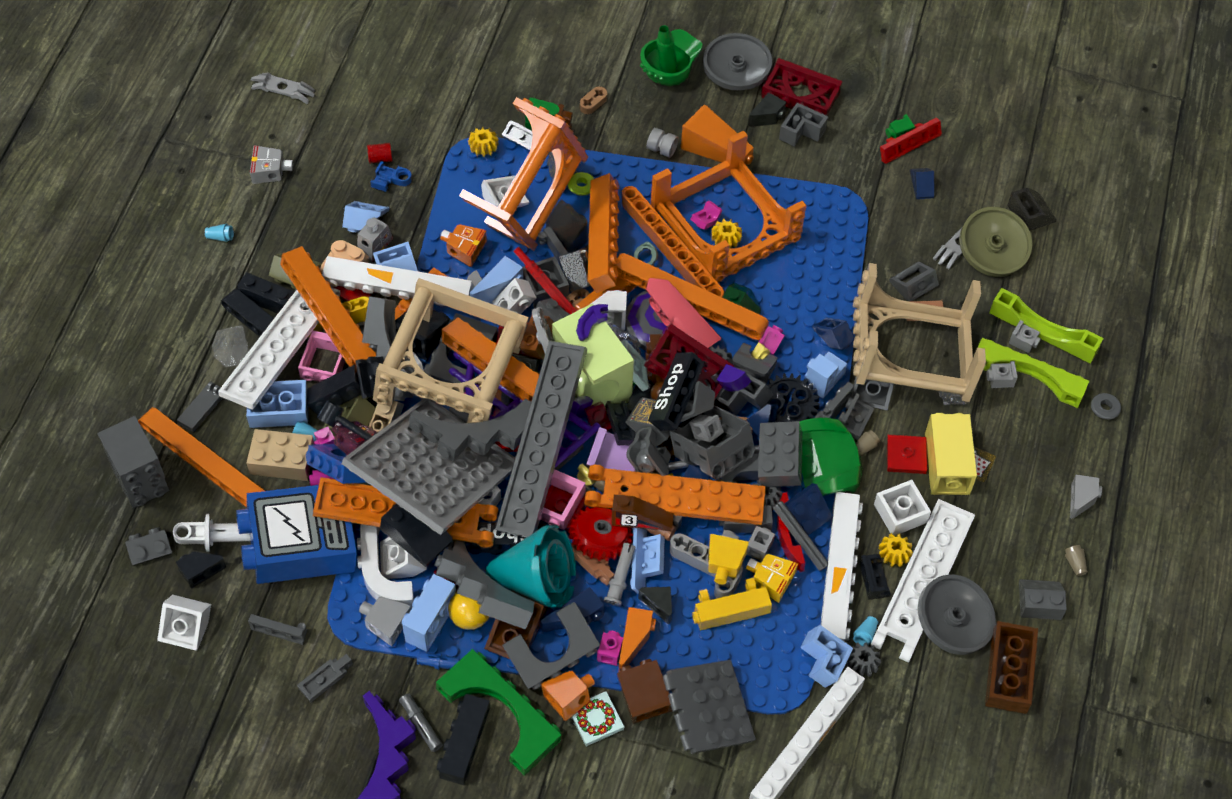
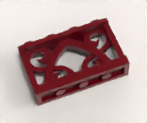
(800, 75)
(679, 339)

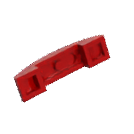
(793, 553)

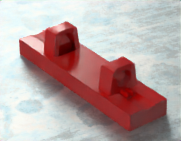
(909, 141)

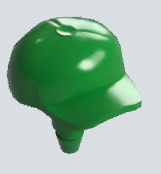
(670, 56)

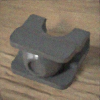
(757, 368)
(645, 455)

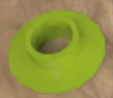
(577, 178)

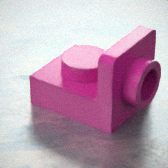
(772, 338)

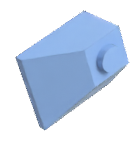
(358, 213)

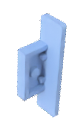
(647, 557)

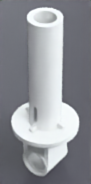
(207, 533)

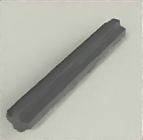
(800, 535)

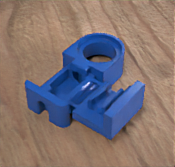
(387, 175)

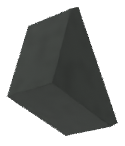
(658, 600)

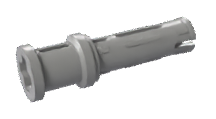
(618, 583)

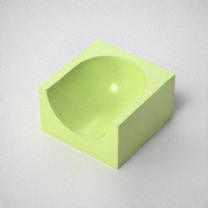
(607, 365)

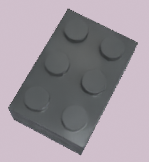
(780, 454)

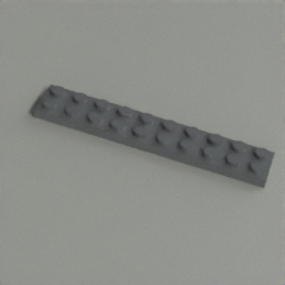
(541, 439)

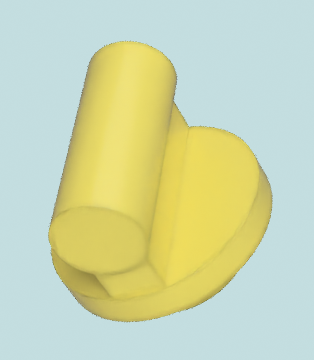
(760, 351)
(583, 475)

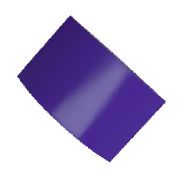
(733, 379)
(579, 404)

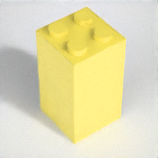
(950, 454)

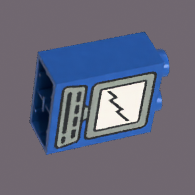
(292, 541)

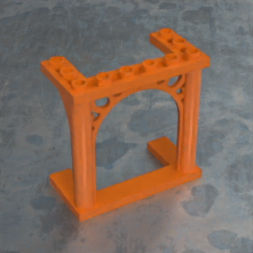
(549, 135)
(719, 258)

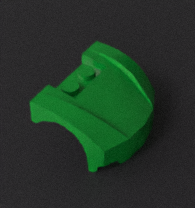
(830, 456)

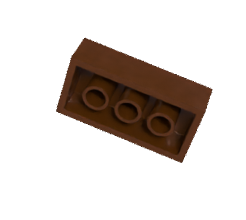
(1011, 667)

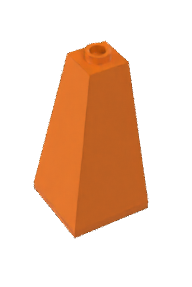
(709, 136)

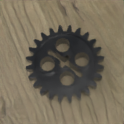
(805, 407)

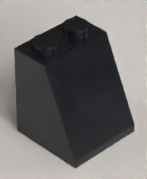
(428, 334)

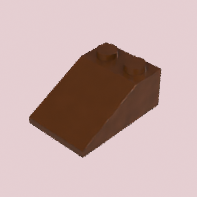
(503, 632)

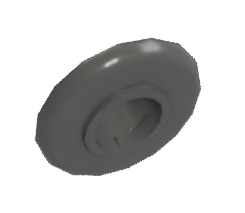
(1108, 399)

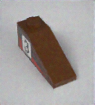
(637, 513)

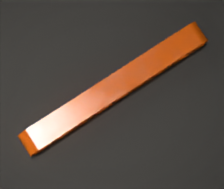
(668, 241)
(703, 301)
(198, 455)

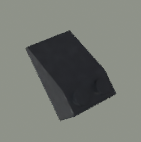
(414, 535)

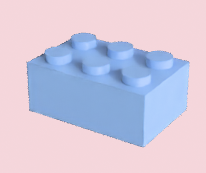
(281, 405)
(428, 612)

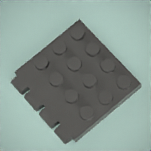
(708, 706)

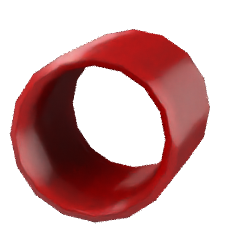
(379, 153)

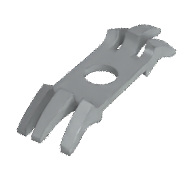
(293, 89)
(951, 249)

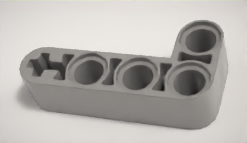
(678, 549)

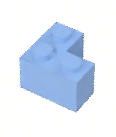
(825, 372)
(830, 655)

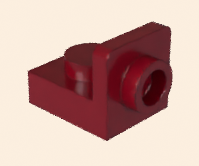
(598, 414)

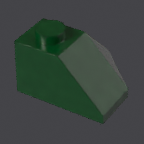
(742, 296)

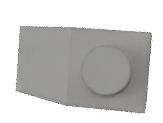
(1083, 494)

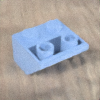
(397, 257)

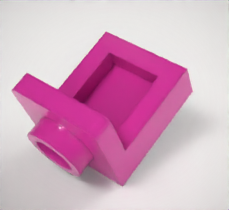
(708, 216)

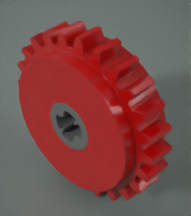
(596, 536)

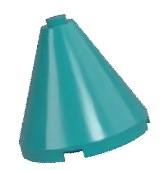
(538, 567)

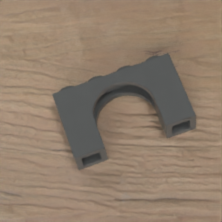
(440, 364)
(746, 471)
(581, 643)

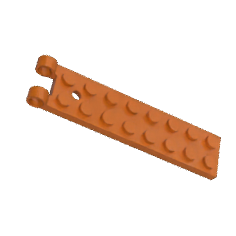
(681, 495)
(367, 505)

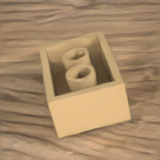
(279, 455)

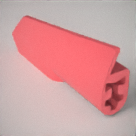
(675, 309)

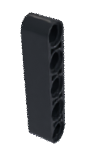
(247, 311)

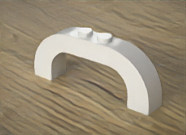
(369, 562)

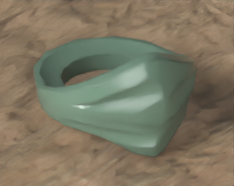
(647, 245)

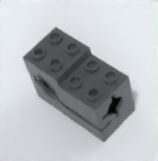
(133, 461)

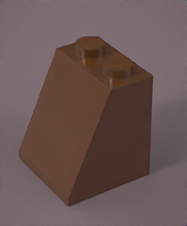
(644, 690)

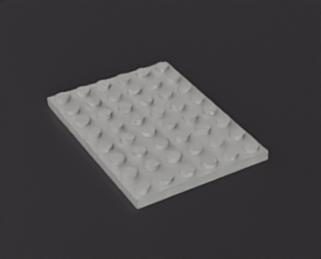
(421, 480)

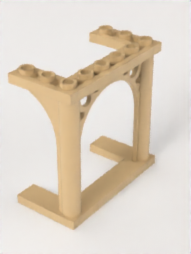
(421, 308)
(874, 366)

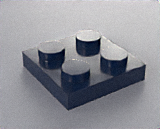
(809, 508)

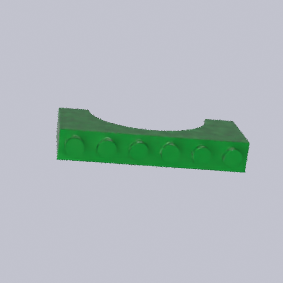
(476, 676)

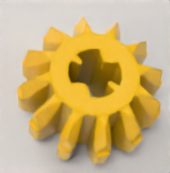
(483, 142)
(727, 231)
(895, 550)

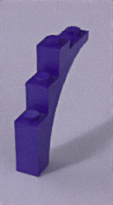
(391, 761)

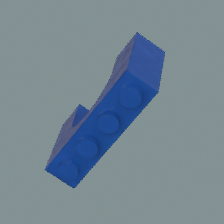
(328, 460)

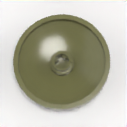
(995, 241)

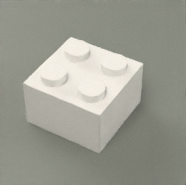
(902, 507)

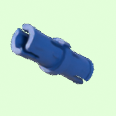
(436, 660)

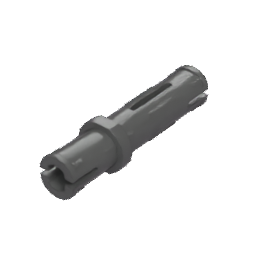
(416, 715)

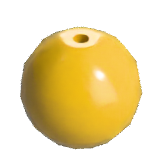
(464, 612)

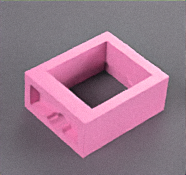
(322, 341)
(572, 486)

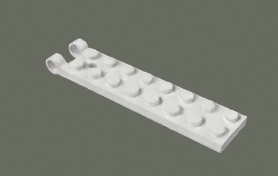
(270, 353)
(930, 560)

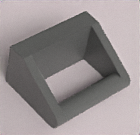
(918, 285)

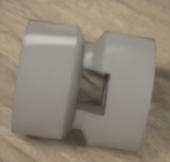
(662, 142)

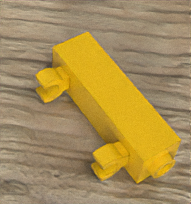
(731, 608)

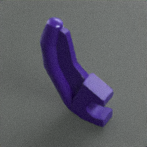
(589, 318)

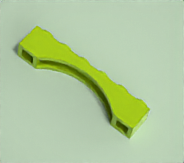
(1074, 341)
(1065, 385)

